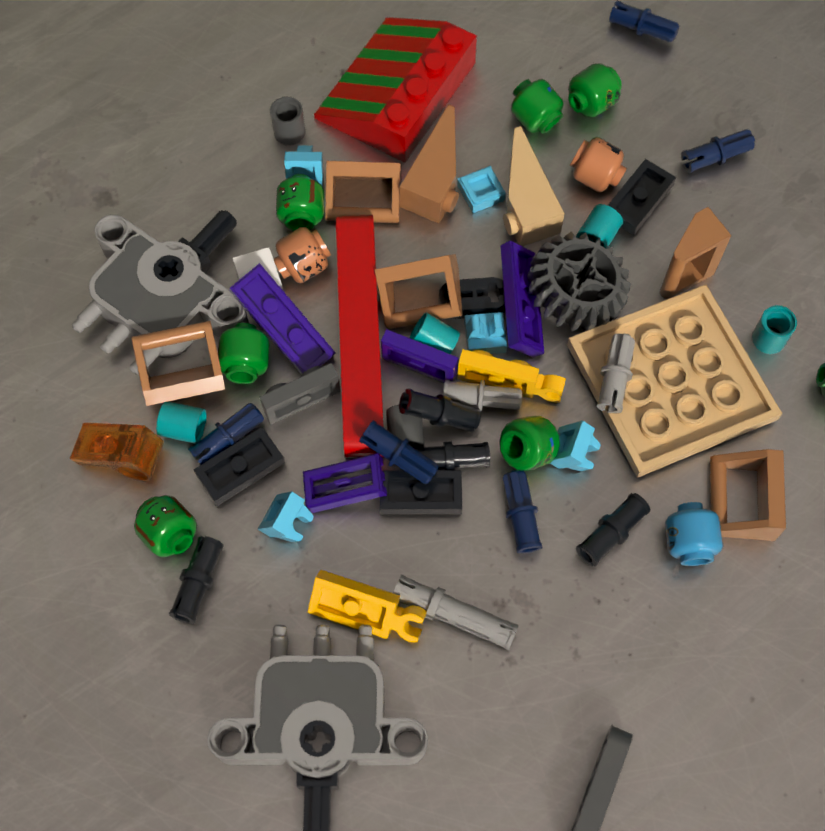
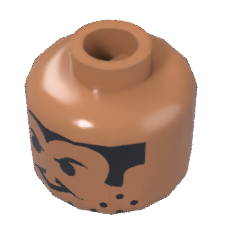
(598, 164)
(301, 255)

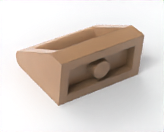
(365, 171)
(696, 254)
(388, 275)
(180, 383)
(770, 493)

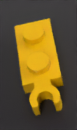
(482, 365)
(362, 604)

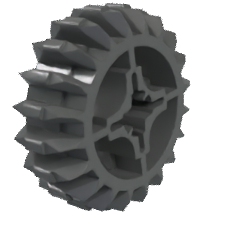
(601, 288)

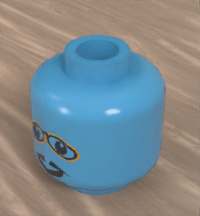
(693, 534)

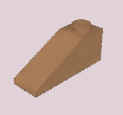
(432, 178)

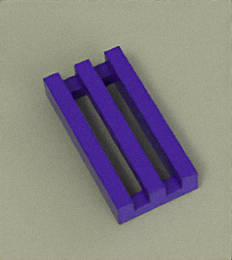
(419, 357)
(348, 497)

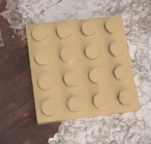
(687, 381)

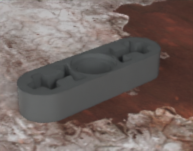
(603, 780)

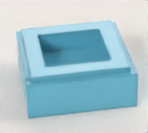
(481, 189)

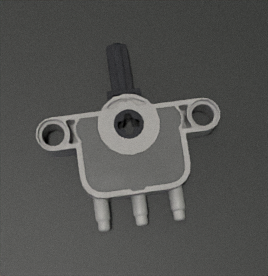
(158, 285)
(315, 695)

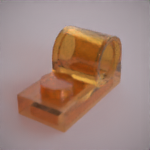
(123, 447)

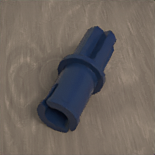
(644, 22)
(718, 150)
(228, 432)
(399, 452)
(521, 512)

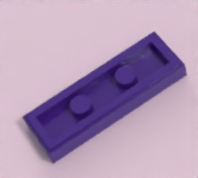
(522, 318)
(281, 320)

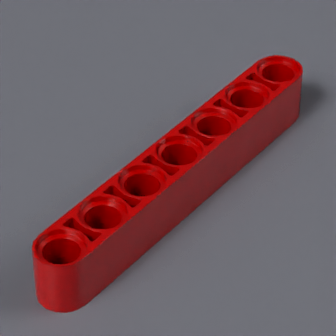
(358, 331)

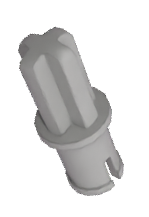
(616, 373)
(482, 395)

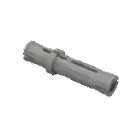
(456, 612)

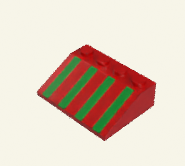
(400, 83)

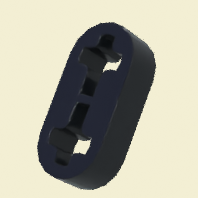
(475, 296)

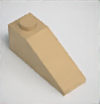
(531, 203)

